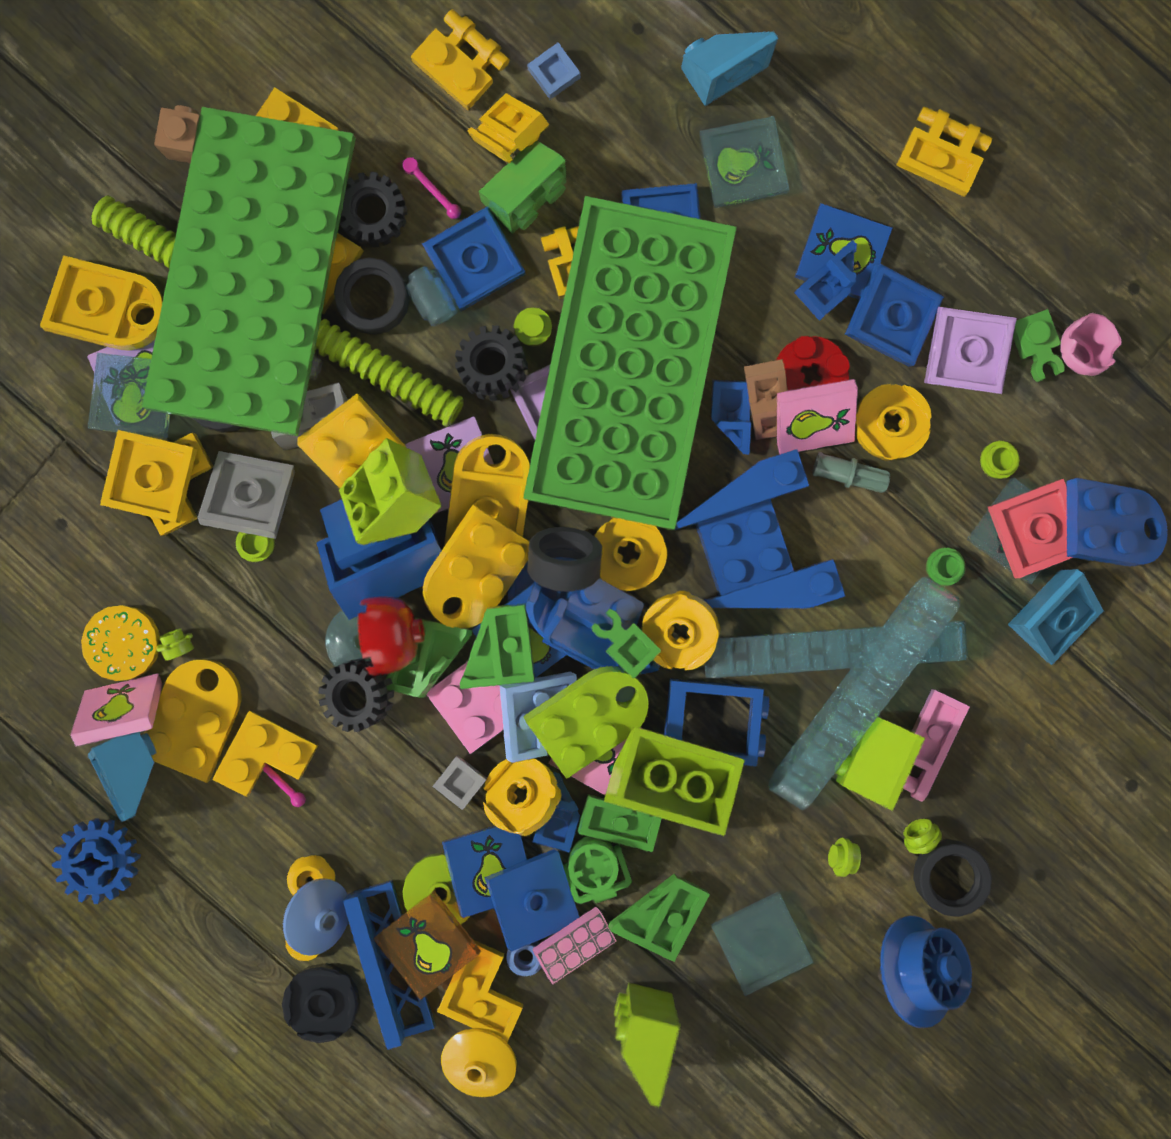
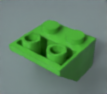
(525, 186)

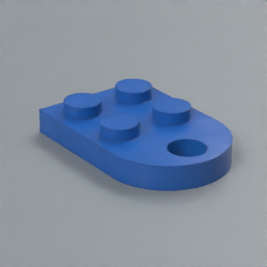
(1109, 523)

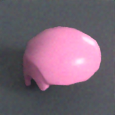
(1090, 344)

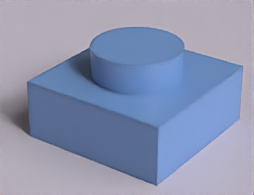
(554, 71)

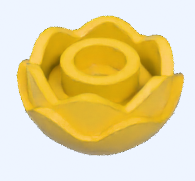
(303, 867)

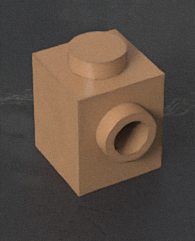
(177, 132)

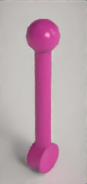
(411, 167)
(297, 798)

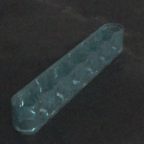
(816, 651)
(864, 692)

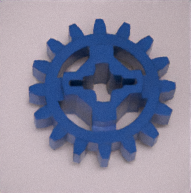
(97, 845)

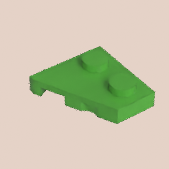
(501, 649)
(431, 660)
(662, 917)

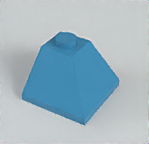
(726, 61)
(123, 770)

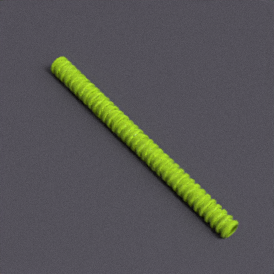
(339, 346)

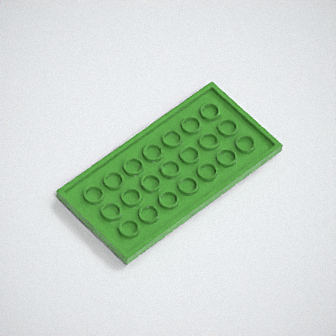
(249, 271)
(629, 363)

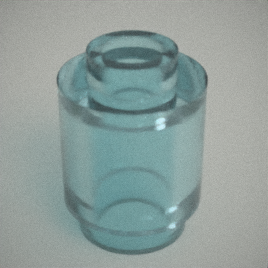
(431, 296)

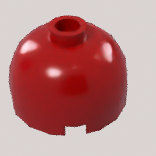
(388, 634)

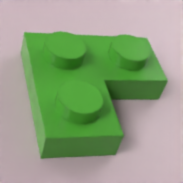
(618, 824)

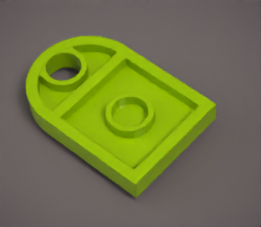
(587, 718)

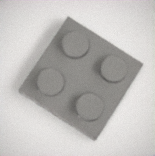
(246, 495)

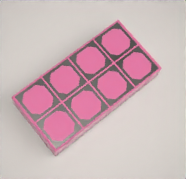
(574, 945)

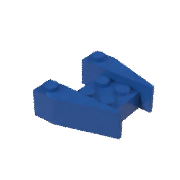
(748, 545)

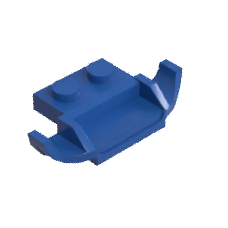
(568, 621)

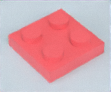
(1033, 528)

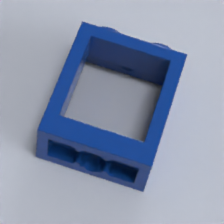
(758, 710)

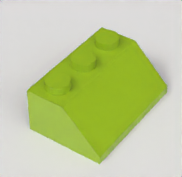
(675, 781)
(648, 1036)

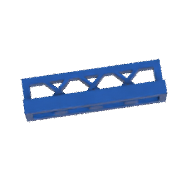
(375, 968)

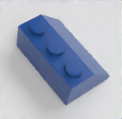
(384, 574)

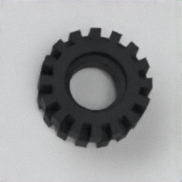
(391, 222)
(479, 346)
(339, 704)

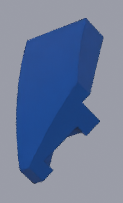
(830, 283)
(732, 411)
(561, 827)

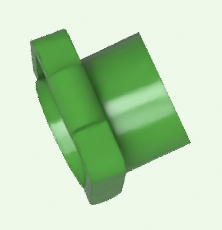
(594, 869)

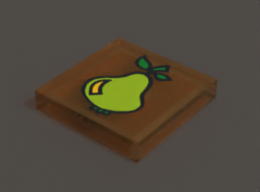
(427, 945)

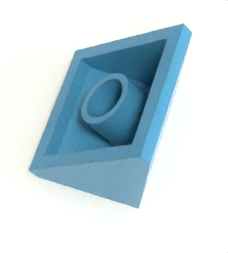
(1057, 614)

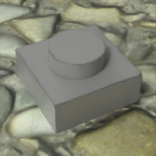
(459, 782)

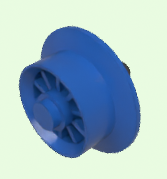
(924, 971)

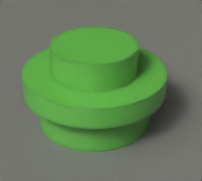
(945, 566)

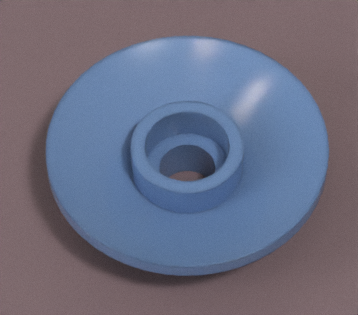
(315, 917)

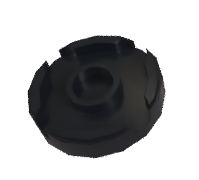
(320, 1003)

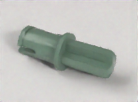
(851, 473)

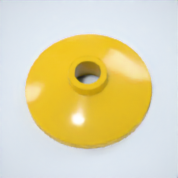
(480, 1051)

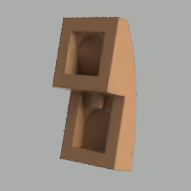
(763, 384)

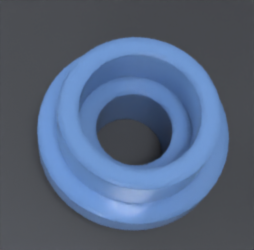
(520, 967)

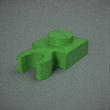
(1036, 338)
(630, 648)

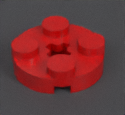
(813, 351)

